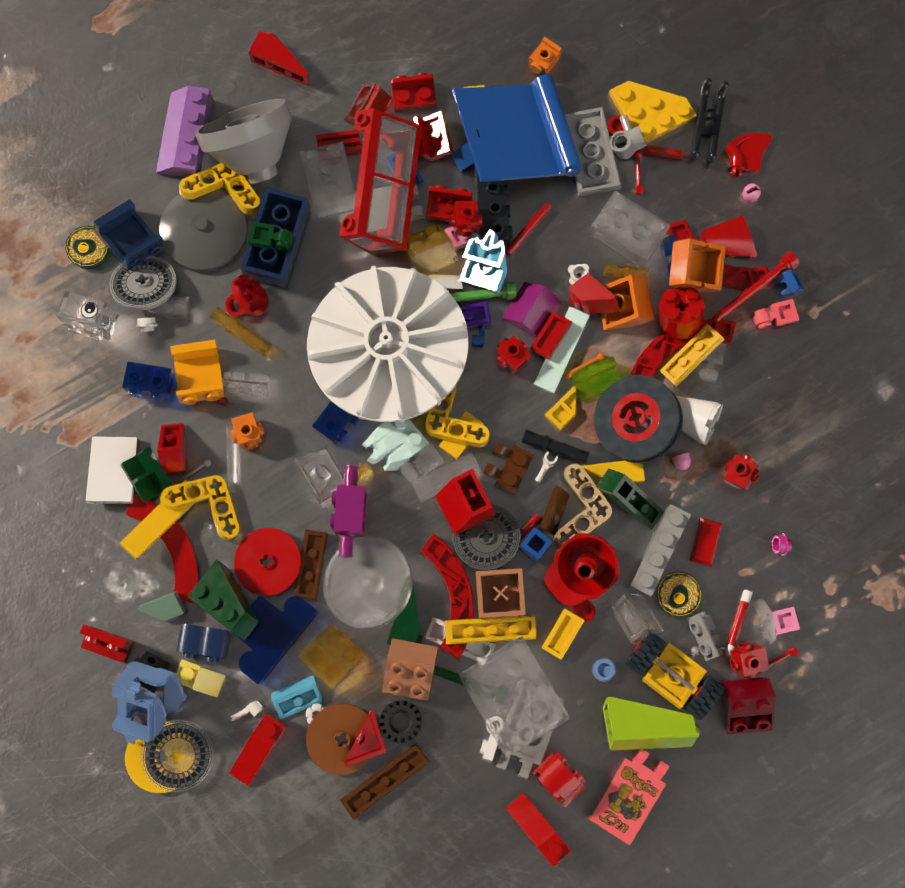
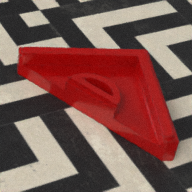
(368, 741)

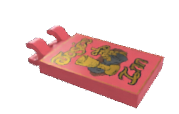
(629, 797)

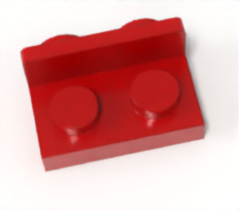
(413, 92)
(105, 643)

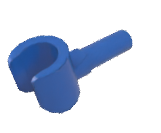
(478, 340)

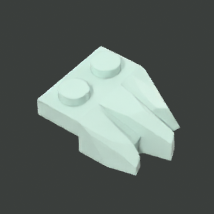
(394, 443)

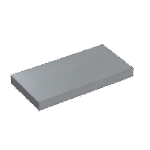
(594, 149)

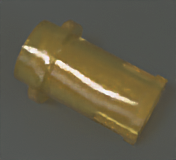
(364, 471)

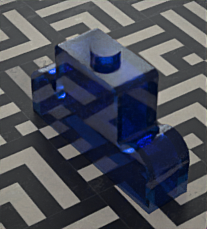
(274, 635)

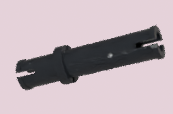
(561, 449)

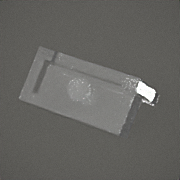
(635, 617)

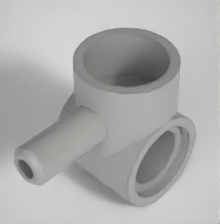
(633, 137)

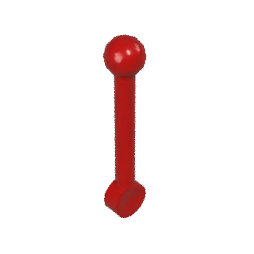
(639, 189)
(792, 651)

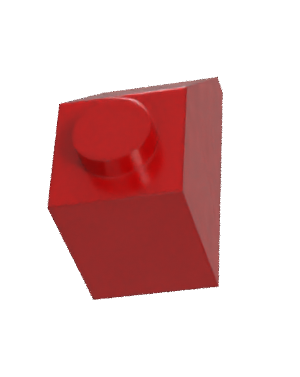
(592, 296)
(172, 448)

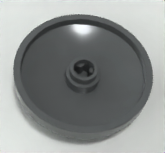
(203, 231)

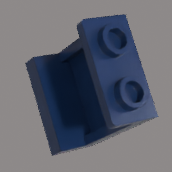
(127, 235)

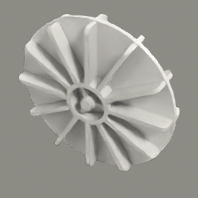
(387, 344)

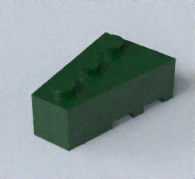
(224, 601)

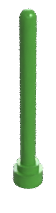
(507, 291)

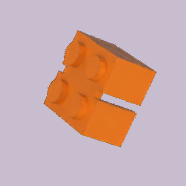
(697, 265)

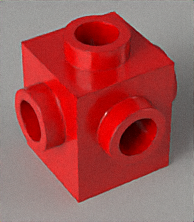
(465, 218)
(516, 360)
(745, 478)
(749, 659)

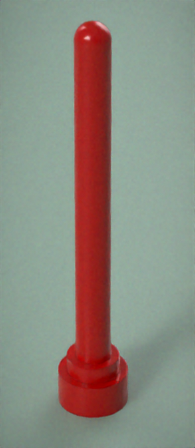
(787, 262)

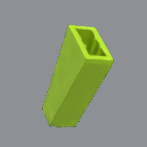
(646, 727)

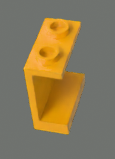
(197, 372)

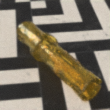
(233, 326)

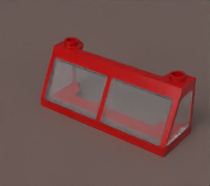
(384, 183)

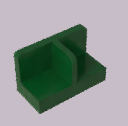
(146, 474)

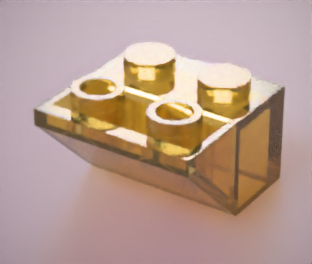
(430, 250)
(331, 656)

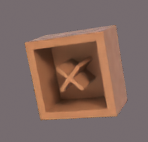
(500, 593)
(409, 669)

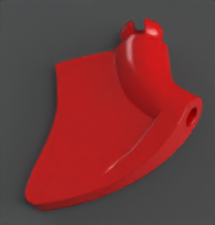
(746, 152)

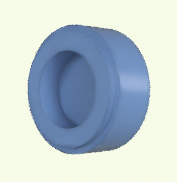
(604, 670)

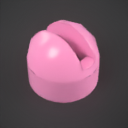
(753, 196)
(682, 461)

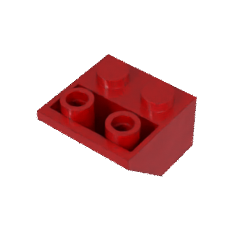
(464, 502)

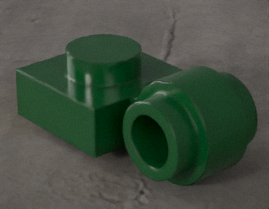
(264, 234)

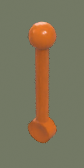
(600, 357)

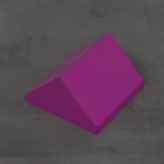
(532, 308)

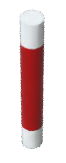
(738, 622)

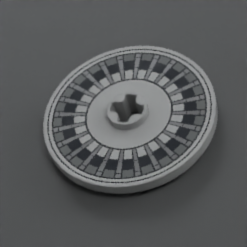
(158, 286)

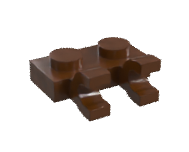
(513, 470)

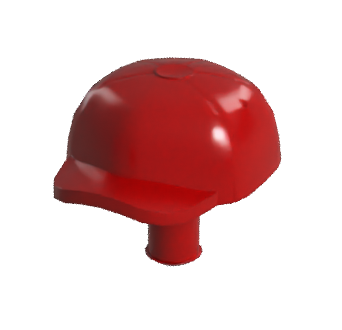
(582, 569)

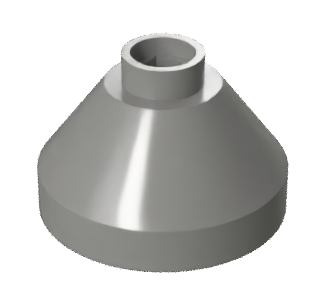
(248, 138)

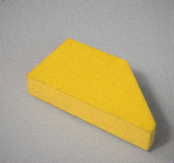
(563, 410)

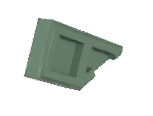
(164, 607)

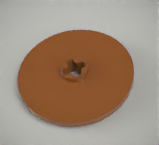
(321, 736)

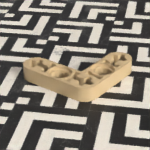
(590, 512)

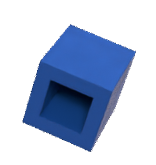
(535, 544)

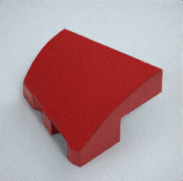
(733, 235)

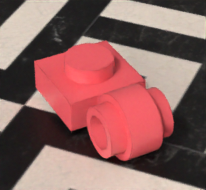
(781, 313)

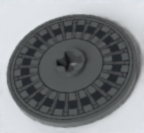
(499, 549)

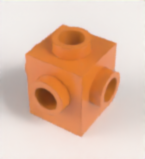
(244, 424)

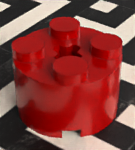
(681, 312)
(559, 779)

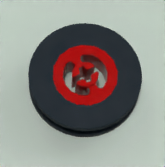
(662, 409)

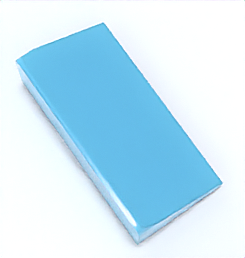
(296, 697)

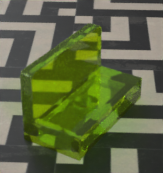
(594, 378)

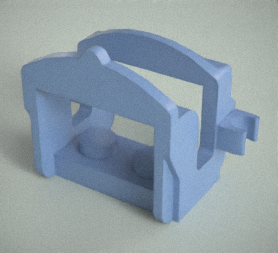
(135, 701)

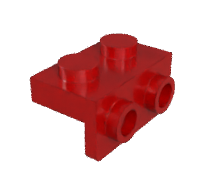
(435, 136)
(442, 201)

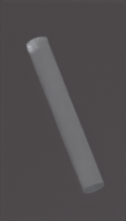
(231, 462)

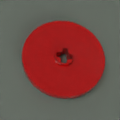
(255, 549)

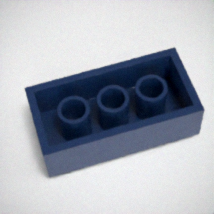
(283, 212)

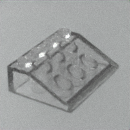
(514, 697)

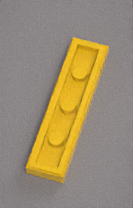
(155, 525)
(490, 629)

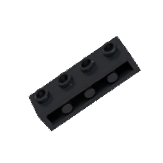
(493, 208)

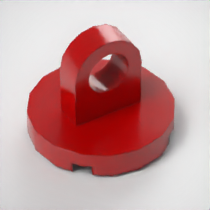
(248, 295)

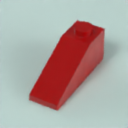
(273, 55)
(258, 748)
(538, 829)

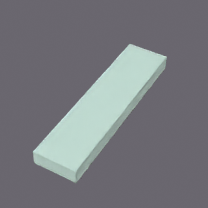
(552, 370)

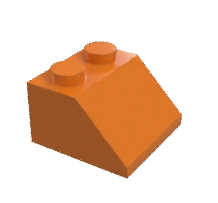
(633, 301)

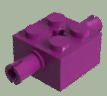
(350, 511)

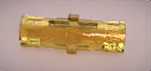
(622, 271)

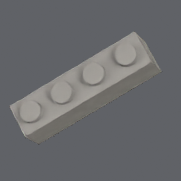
(659, 551)

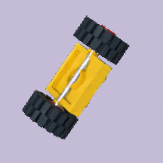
(675, 676)

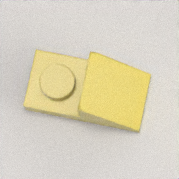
(200, 678)

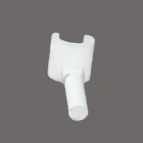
(546, 465)
(254, 708)

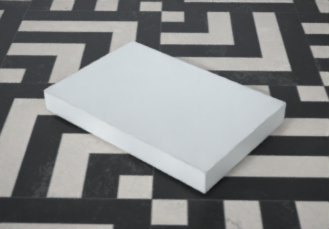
(106, 478)

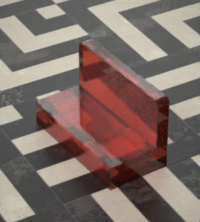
(368, 97)

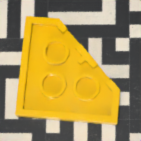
(651, 109)

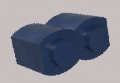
(203, 641)

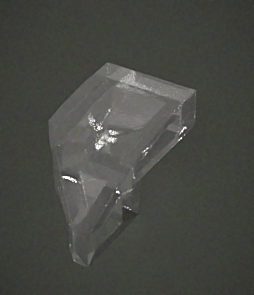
(768, 629)

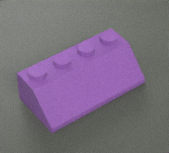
(180, 150)

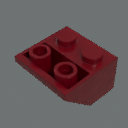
(748, 705)

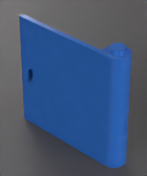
(518, 131)

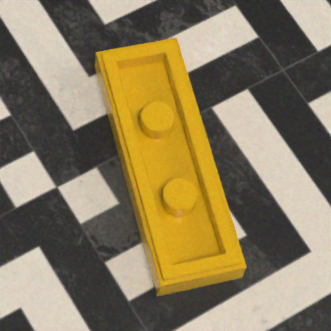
(692, 355)
(596, 471)

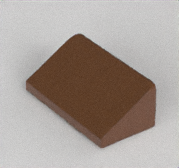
(554, 511)

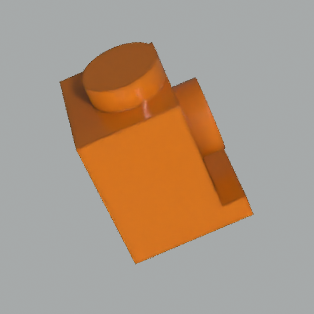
(551, 54)

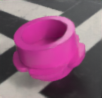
(781, 544)

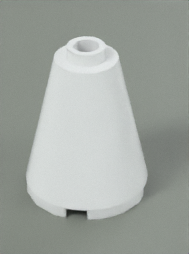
(699, 417)

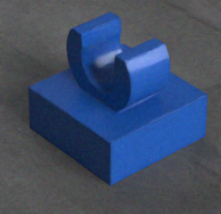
(793, 283)

